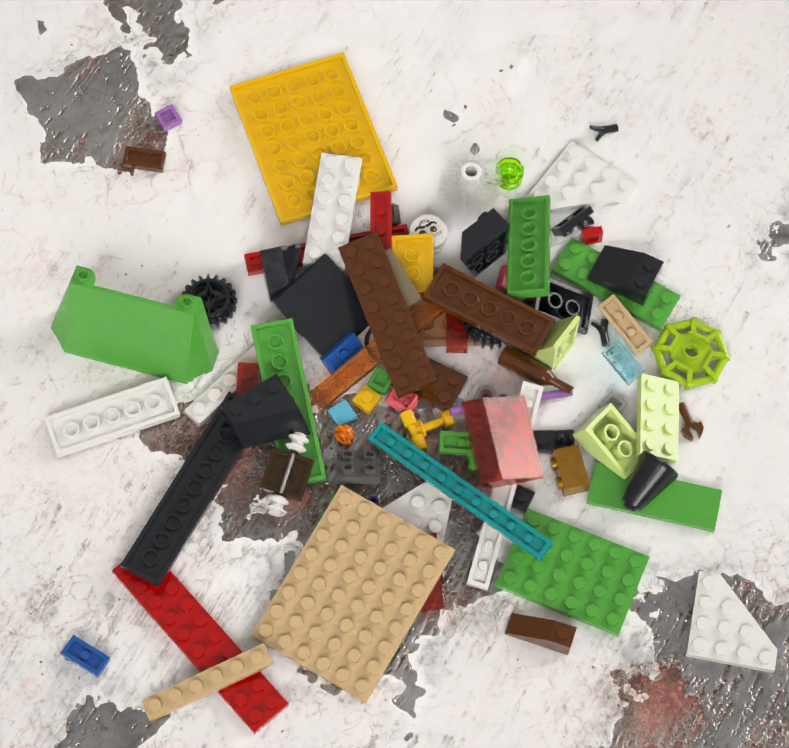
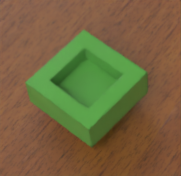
(380, 381)

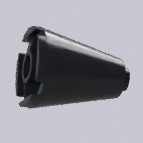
(647, 482)

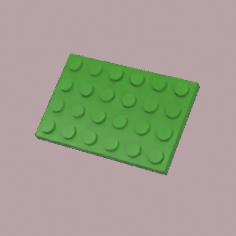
(577, 576)

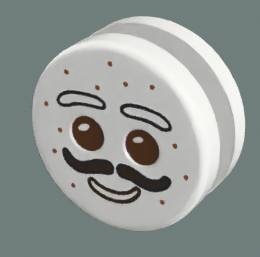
(430, 224)

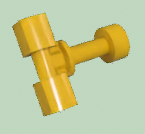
(418, 429)

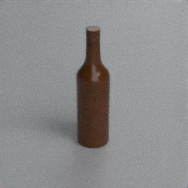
(531, 369)

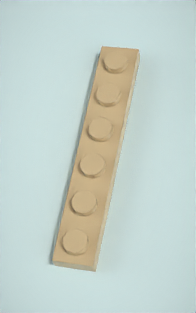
(207, 682)

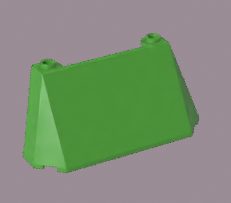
(135, 330)

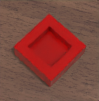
(591, 235)

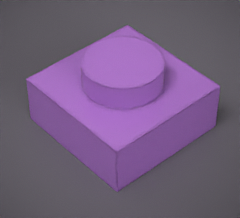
(168, 118)

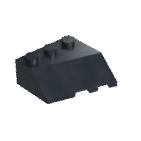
(484, 241)
(264, 414)

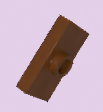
(144, 159)

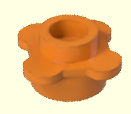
(344, 434)

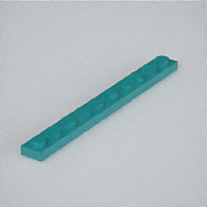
(460, 491)

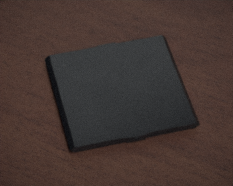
(322, 305)

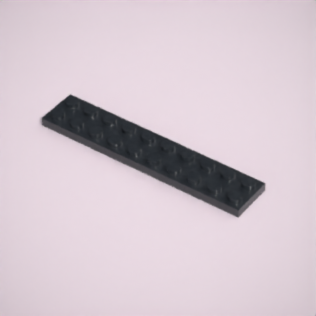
(184, 502)

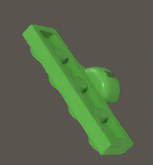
(456, 444)

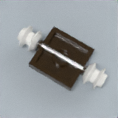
(287, 474)

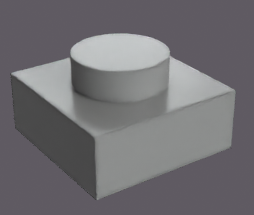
(618, 402)

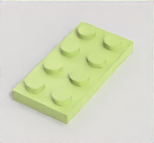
(657, 417)

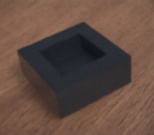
(522, 498)

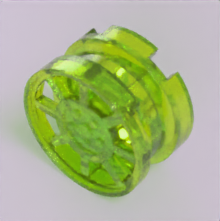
(510, 172)

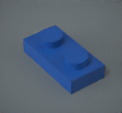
(341, 352)
(85, 656)

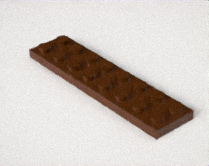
(387, 315)

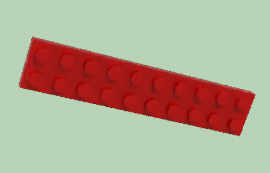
(204, 645)

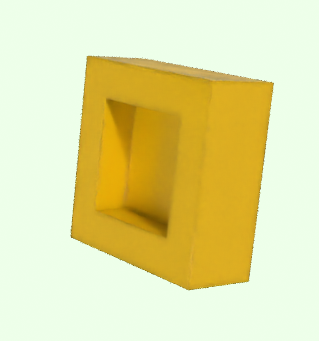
(367, 399)

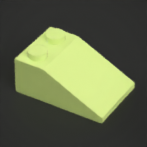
(558, 342)
(609, 440)

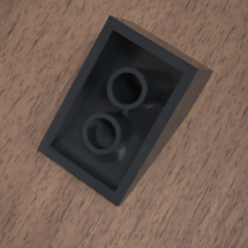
(626, 273)
(564, 303)

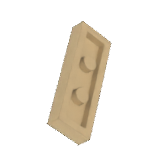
(625, 324)

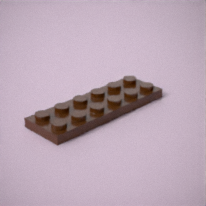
(489, 309)

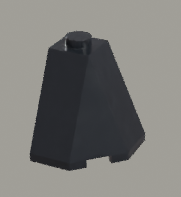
(279, 267)

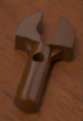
(689, 423)

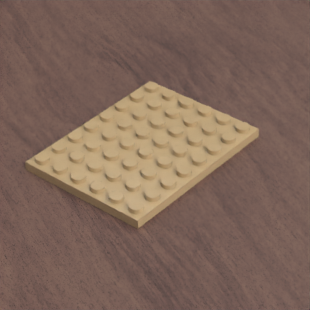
(353, 593)

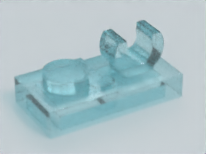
(623, 362)

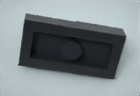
(577, 219)
(553, 439)

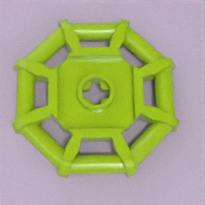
(691, 364)

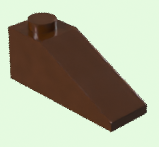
(542, 632)

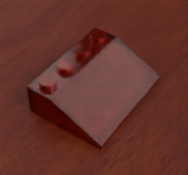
(501, 441)

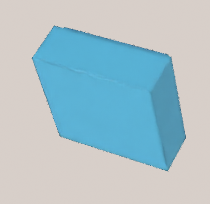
(342, 413)

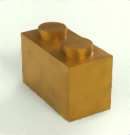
(570, 470)

